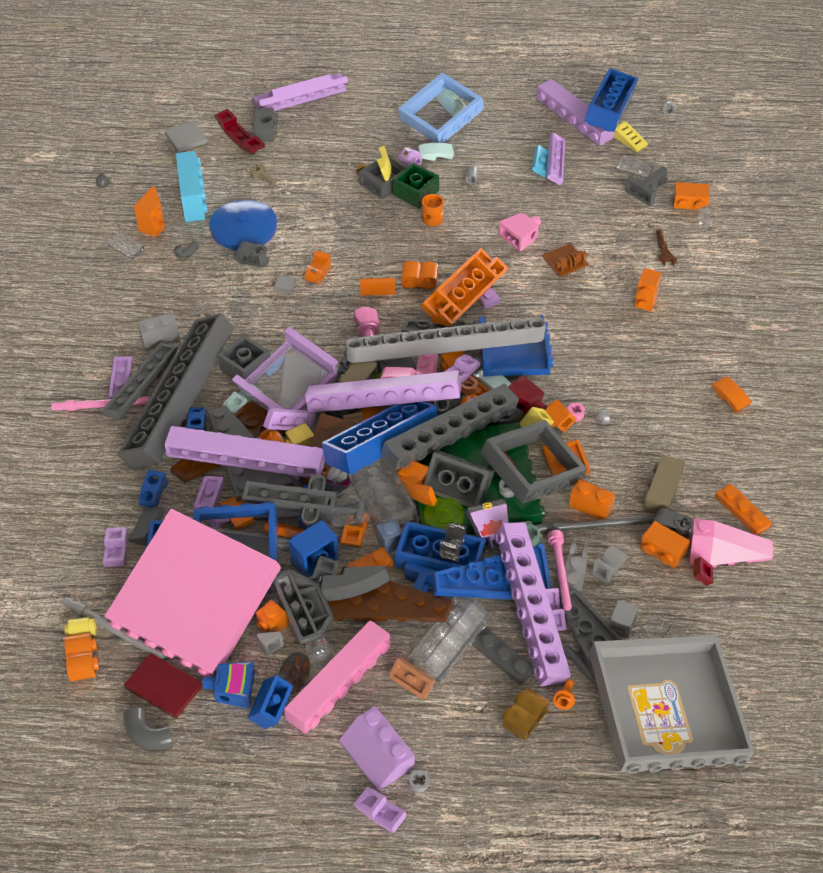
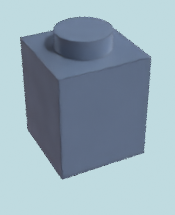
(389, 535)

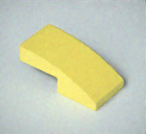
(384, 163)

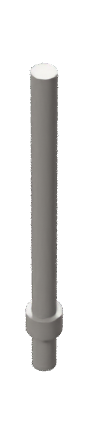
(83, 611)

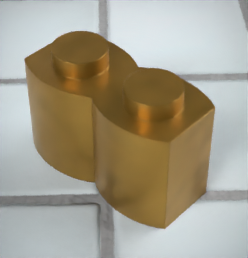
(525, 713)

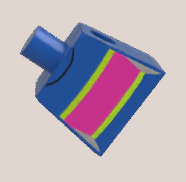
(232, 683)

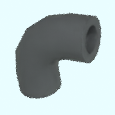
(143, 734)

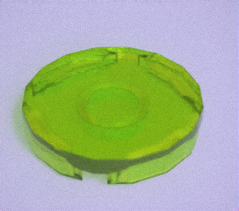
(443, 513)

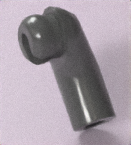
(180, 252)

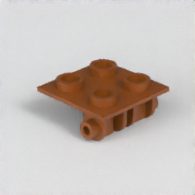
(566, 259)

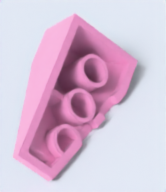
(726, 545)

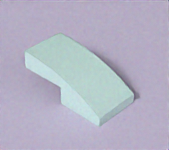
(432, 150)
(490, 381)
(237, 401)

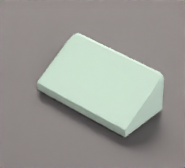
(450, 102)

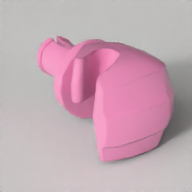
(367, 320)

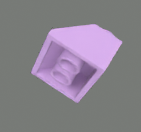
(377, 749)

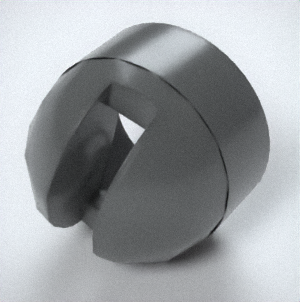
(102, 181)

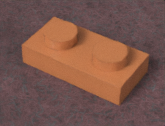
(411, 678)

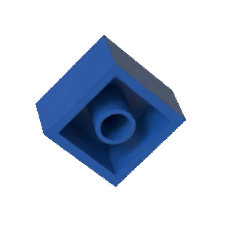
(310, 544)

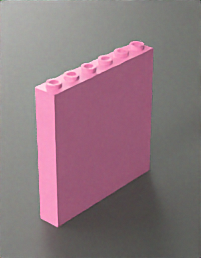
(192, 593)

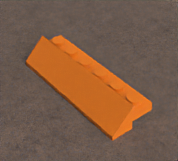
(463, 288)

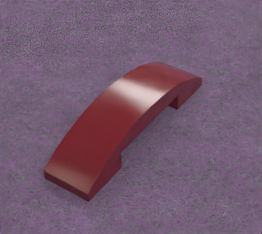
(237, 133)

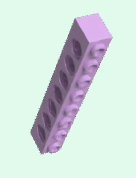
(532, 604)

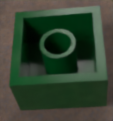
(415, 184)

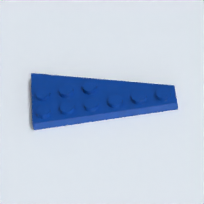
(484, 578)

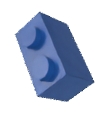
(270, 702)

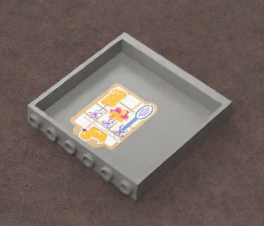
(670, 703)

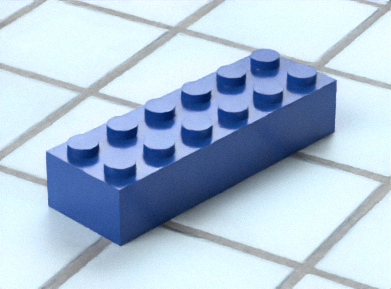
(611, 100)
(364, 442)

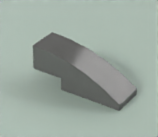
(353, 582)

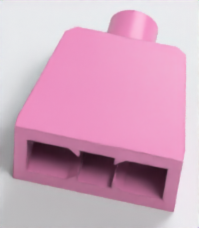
(519, 230)

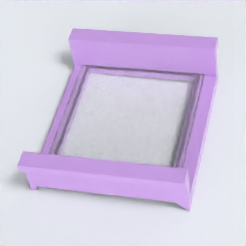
(288, 372)

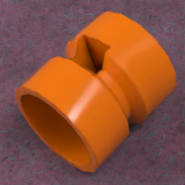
(432, 209)

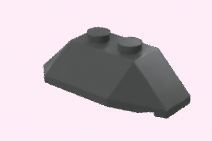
(304, 605)

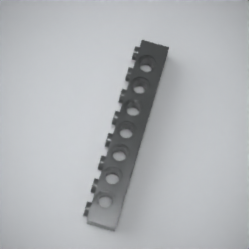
(449, 427)

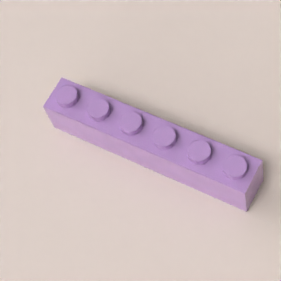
(571, 110)

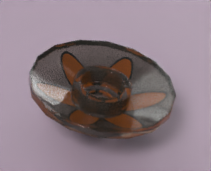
(296, 671)

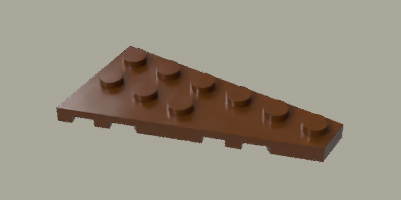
(251, 416)
(392, 602)

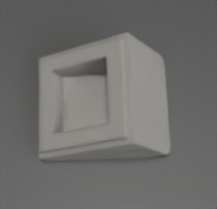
(269, 642)

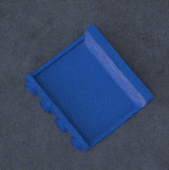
(518, 359)

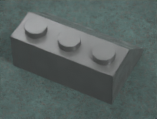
(458, 479)

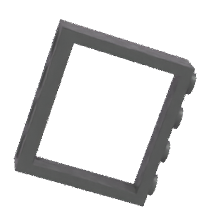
(525, 492)

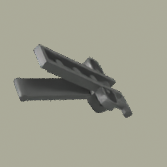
(311, 503)

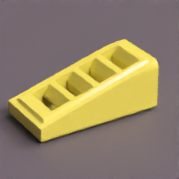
(625, 133)

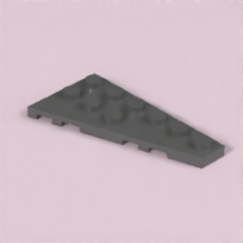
(227, 423)
(587, 626)

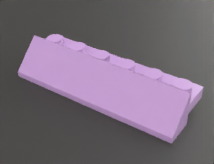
(301, 92)

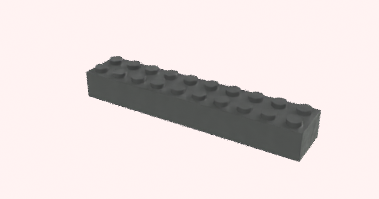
(176, 391)

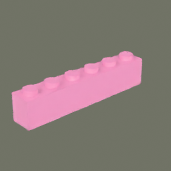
(337, 677)

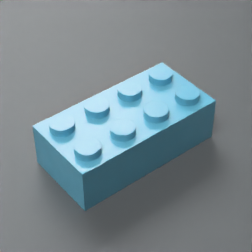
(191, 186)

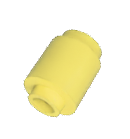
(81, 626)

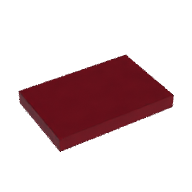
(163, 685)

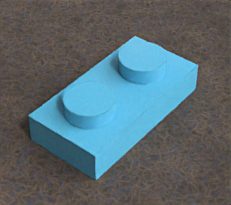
(540, 161)

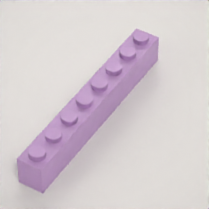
(383, 391)
(244, 452)

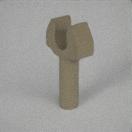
(261, 173)

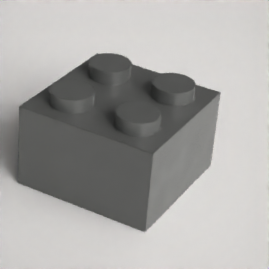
(242, 357)

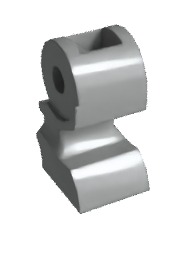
(612, 561)

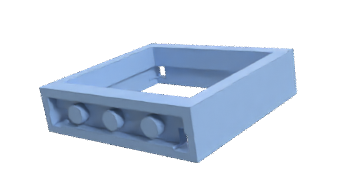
(427, 94)

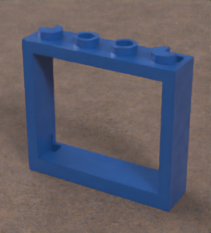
(245, 510)

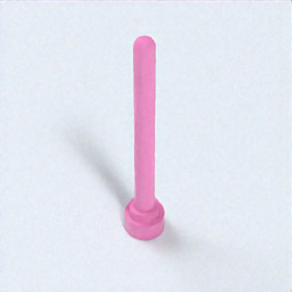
(556, 540)

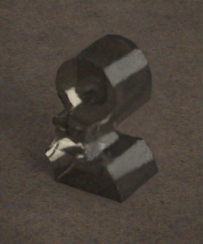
(453, 541)

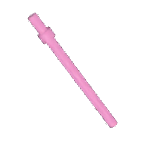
(72, 405)

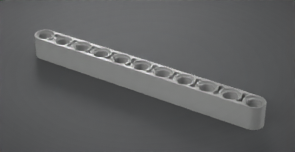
(445, 340)

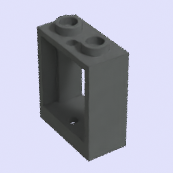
(369, 179)

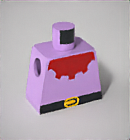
(488, 519)

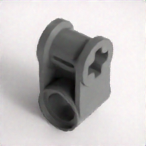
(250, 253)
(674, 521)

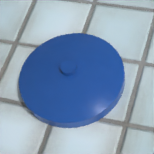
(242, 222)

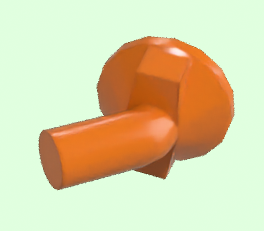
(564, 698)

